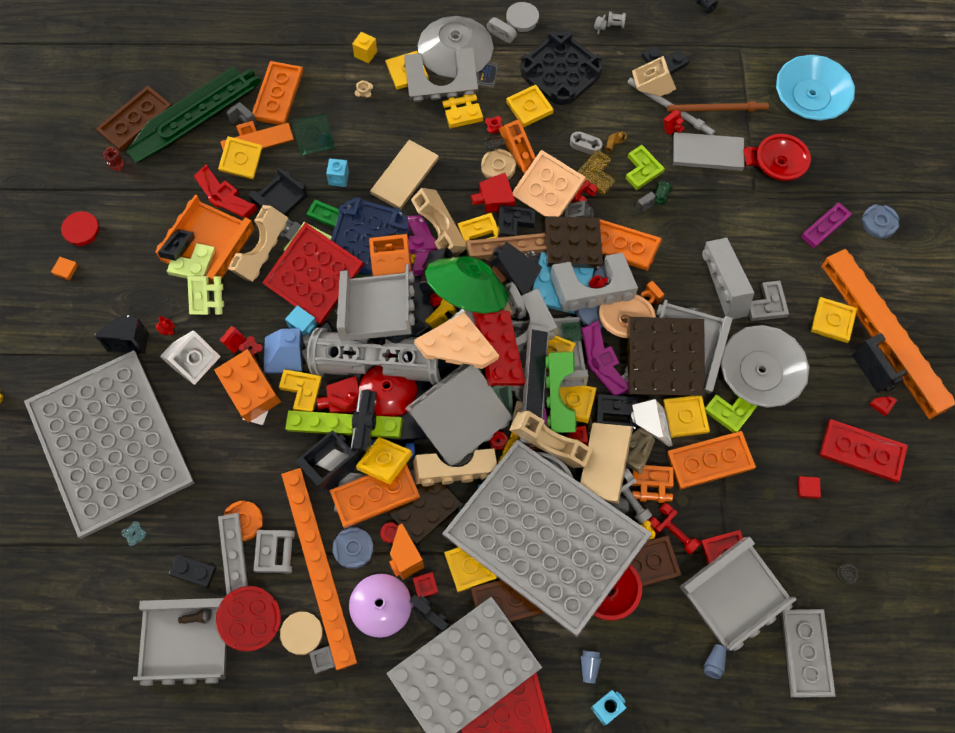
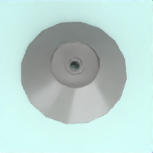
(446, 35)
(774, 352)

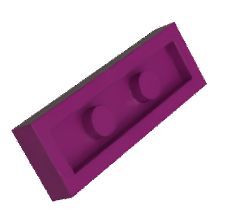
(826, 225)

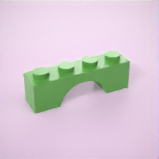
(562, 416)

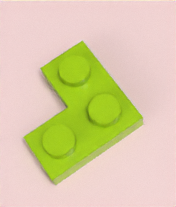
(647, 167)
(730, 416)

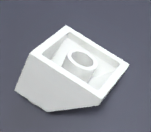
(190, 356)
(652, 418)

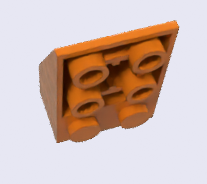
(390, 254)

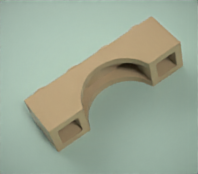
(431, 207)
(270, 225)
(536, 432)
(431, 469)

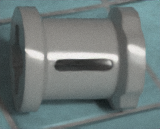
(621, 17)

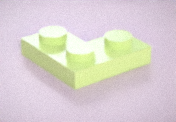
(196, 266)

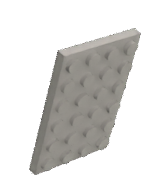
(464, 670)

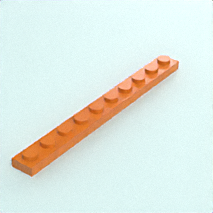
(319, 570)

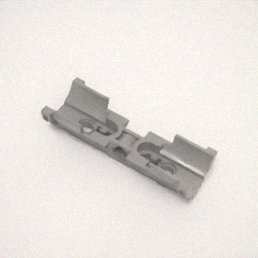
(321, 362)

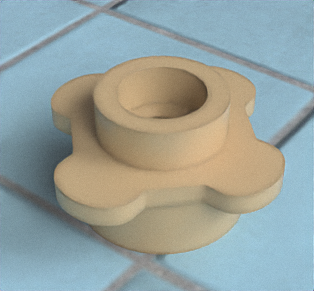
(363, 89)

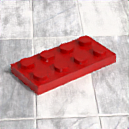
(500, 334)
(863, 450)

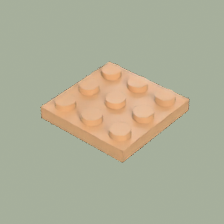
(548, 185)

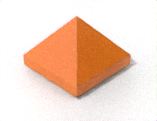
(246, 128)

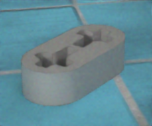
(501, 30)
(585, 143)

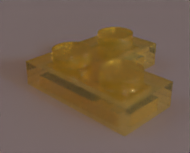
(594, 172)

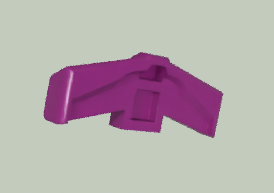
(420, 243)
(602, 360)

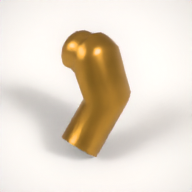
(615, 139)

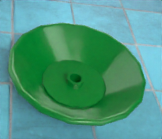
(467, 284)

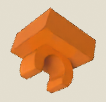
(654, 293)

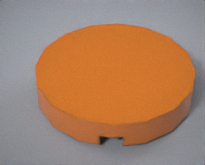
(250, 517)

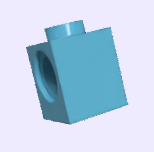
(337, 172)
(301, 319)
(599, 709)

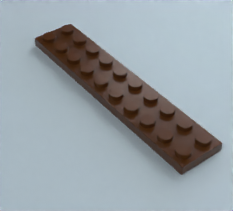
(653, 564)

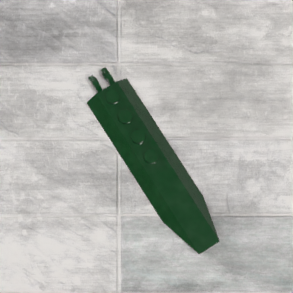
(191, 112)

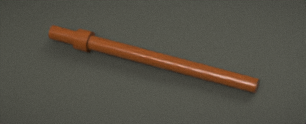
(750, 106)

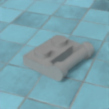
(267, 549)

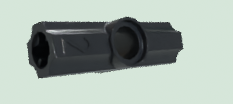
(364, 421)

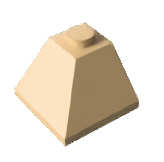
(654, 78)

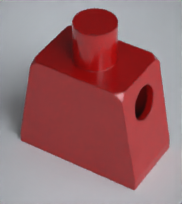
(493, 193)
(341, 390)

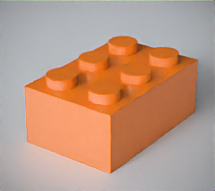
(247, 386)

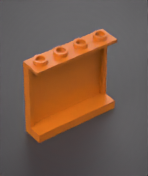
(212, 229)

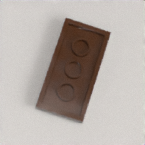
(130, 119)

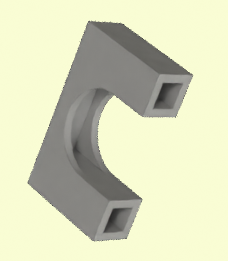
(421, 88)
(576, 296)
(538, 315)

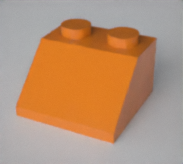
(404, 555)

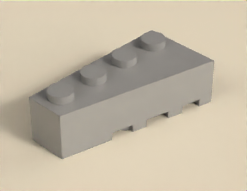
(729, 278)

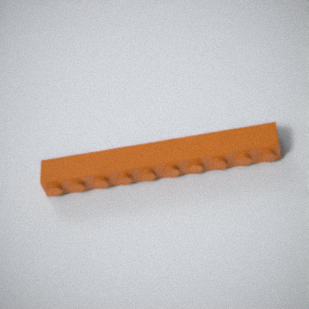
(898, 347)

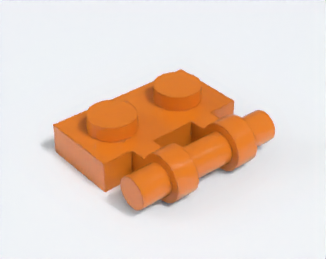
(657, 477)

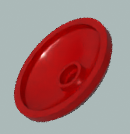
(785, 150)
(390, 401)
(624, 599)

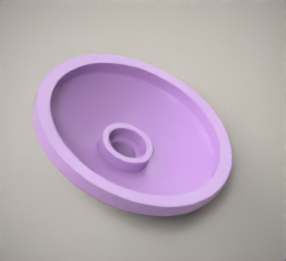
(381, 620)

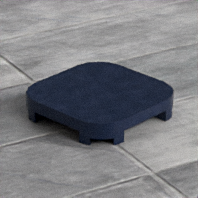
(366, 220)

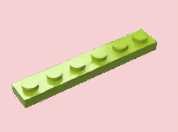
(340, 423)

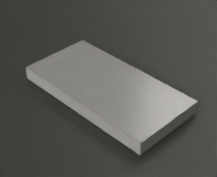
(708, 151)
(807, 653)

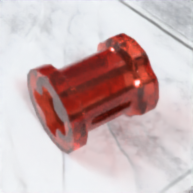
(111, 155)

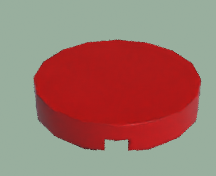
(80, 228)

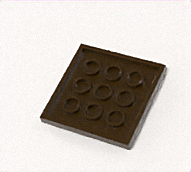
(666, 356)

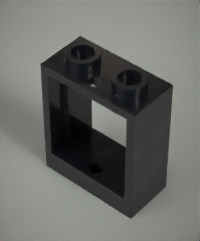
(322, 449)

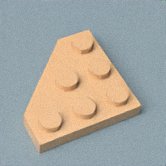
(457, 343)

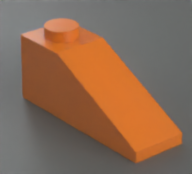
(518, 144)

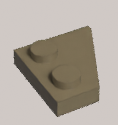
(639, 450)

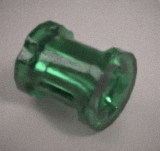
(662, 192)

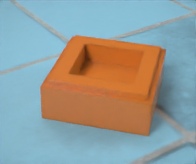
(64, 268)

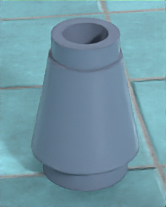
(715, 663)
(590, 666)

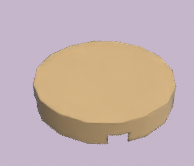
(498, 162)
(301, 633)

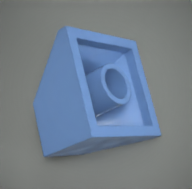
(283, 351)

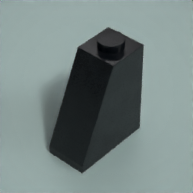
(516, 267)

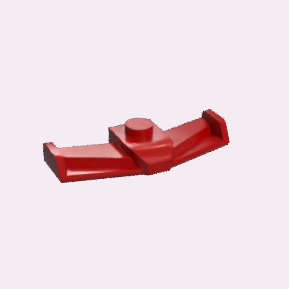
(223, 194)

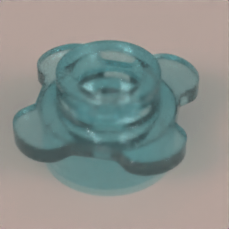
(133, 539)

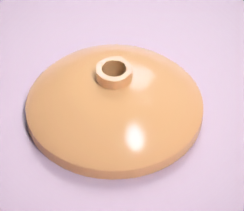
(615, 315)

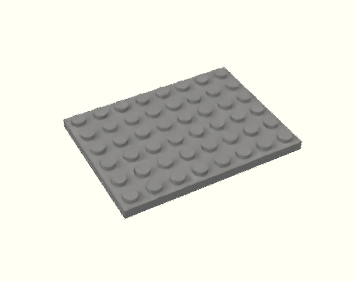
(108, 444)
(547, 537)

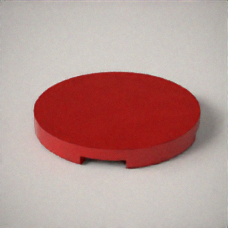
(247, 618)

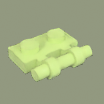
(199, 295)

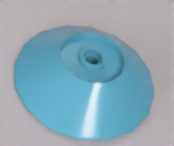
(815, 87)

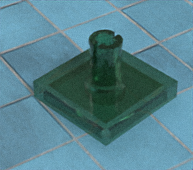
(313, 133)

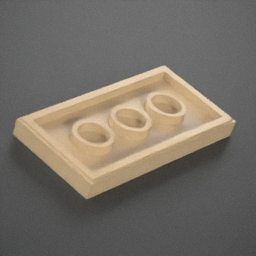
(404, 174)
(607, 460)

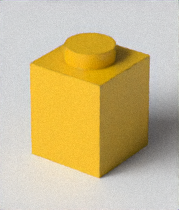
(364, 47)

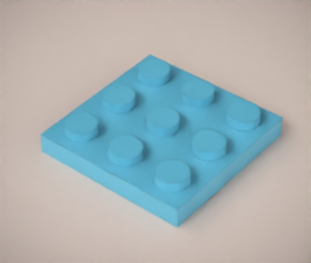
(546, 288)

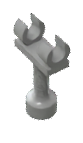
(641, 514)

